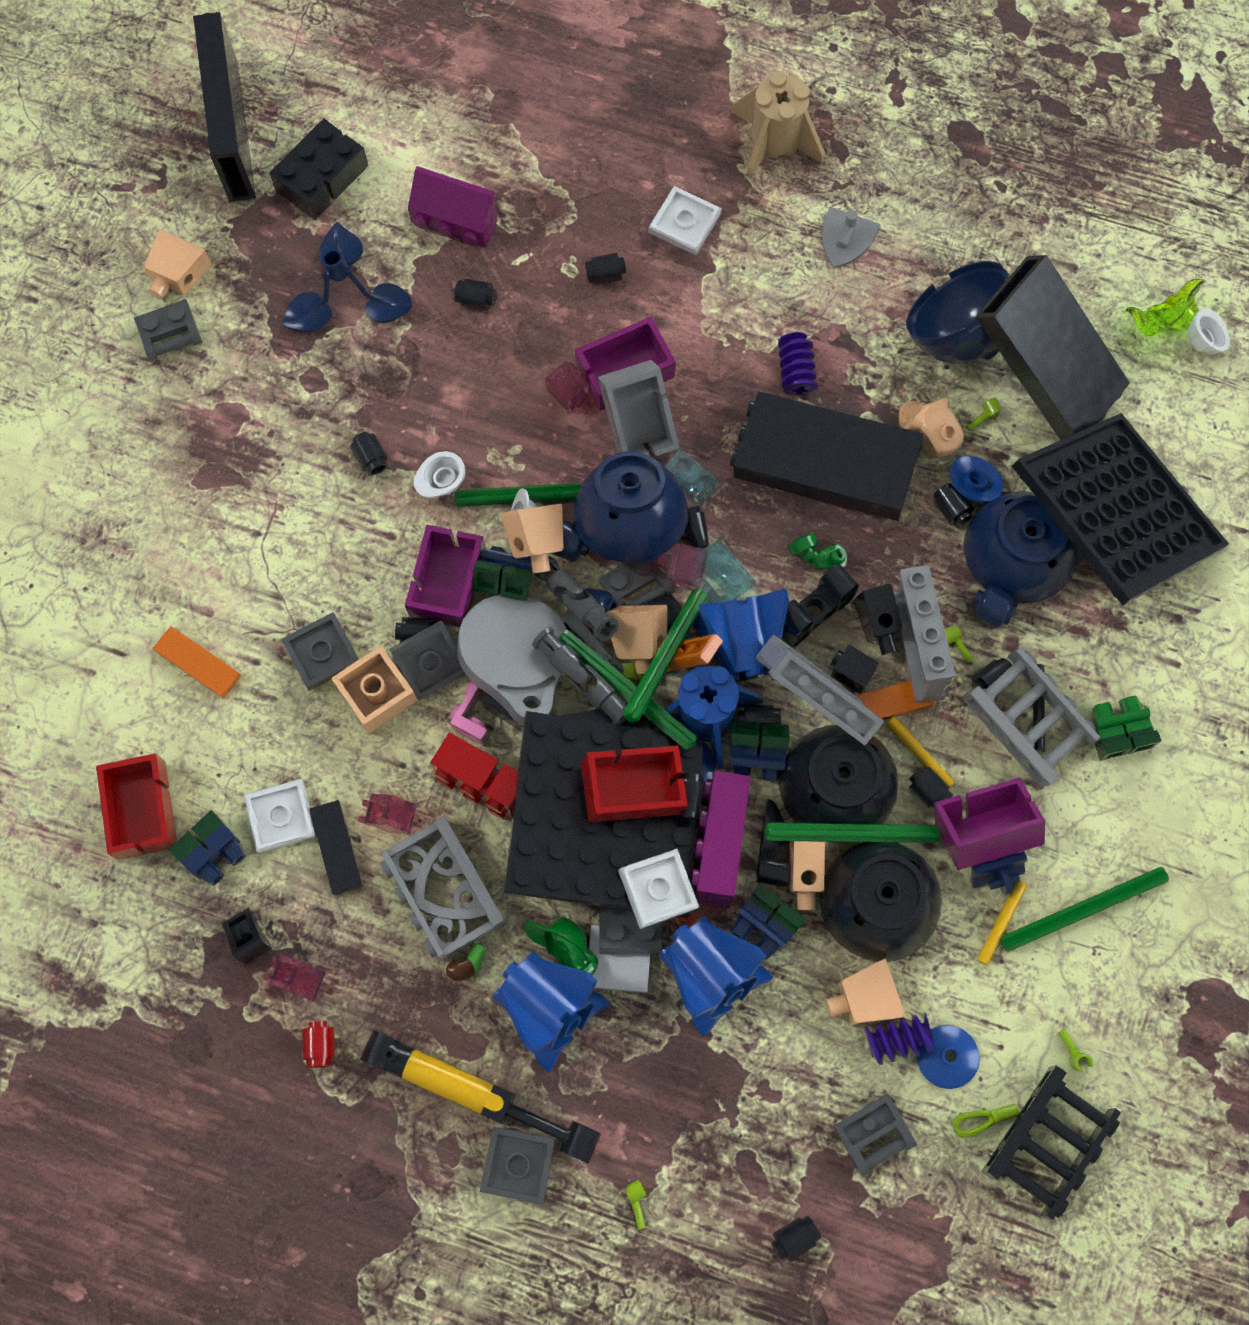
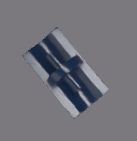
(999, 872)

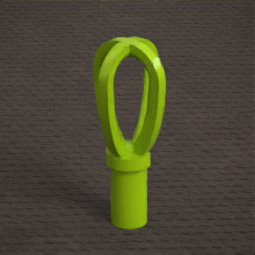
(994, 1116)

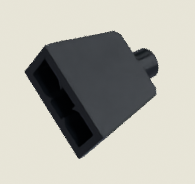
(875, 606)

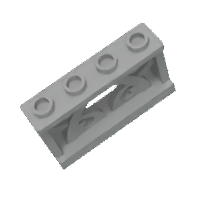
(923, 635)
(819, 689)
(446, 847)

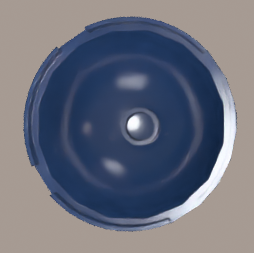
(945, 316)

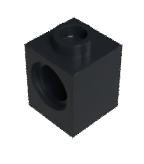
(853, 668)

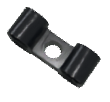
(833, 593)

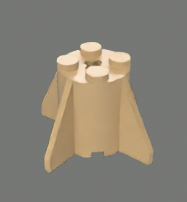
(779, 119)

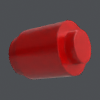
(318, 1044)

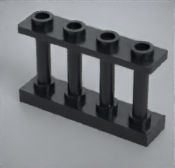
(1019, 1138)

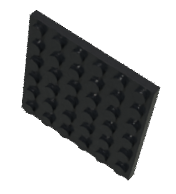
(1120, 507)
(554, 845)

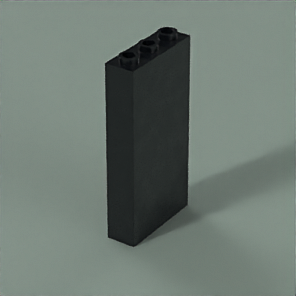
(224, 107)
(1053, 347)
(827, 455)

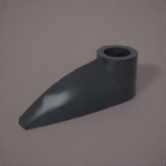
(774, 856)

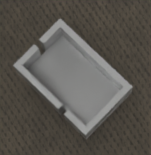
(637, 410)

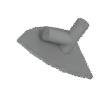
(846, 236)

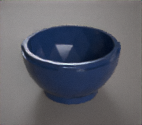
(649, 512)
(1012, 560)

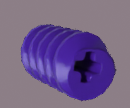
(797, 364)
(900, 1039)

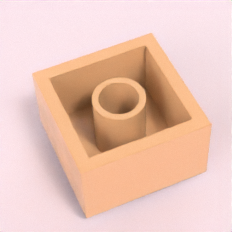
(374, 689)

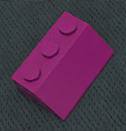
(452, 207)

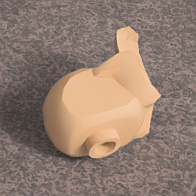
(937, 422)

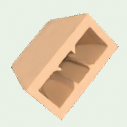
(174, 264)
(535, 533)
(639, 633)
(808, 857)
(868, 997)

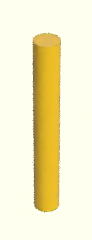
(917, 749)
(1001, 923)

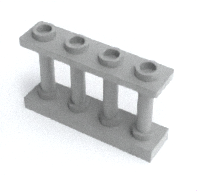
(1002, 723)

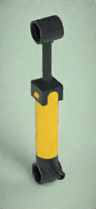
(471, 1092)

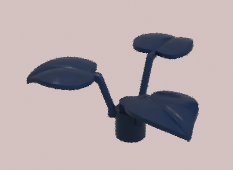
(342, 248)

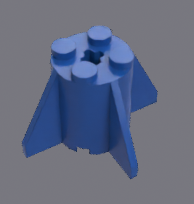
(744, 630)
(709, 704)
(713, 970)
(548, 1004)

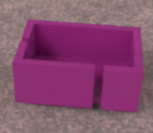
(621, 350)
(444, 576)
(996, 823)

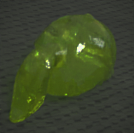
(1170, 315)

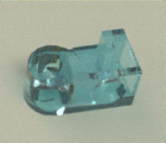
(692, 476)

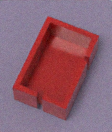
(475, 774)
(634, 784)
(136, 806)

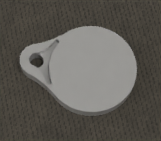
(499, 652)

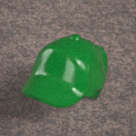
(565, 942)

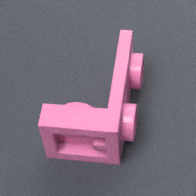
(473, 727)

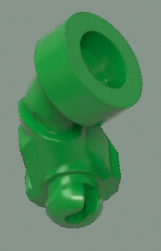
(822, 559)

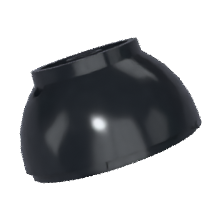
(814, 767)
(893, 925)

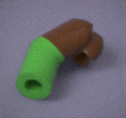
(467, 967)

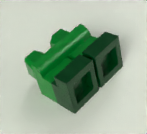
(1124, 732)

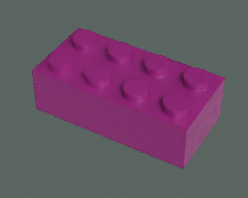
(722, 838)

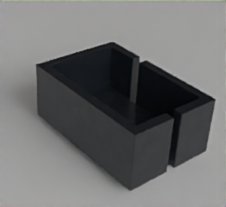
(316, 160)

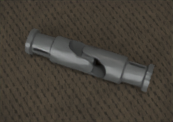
(578, 601)
(568, 662)

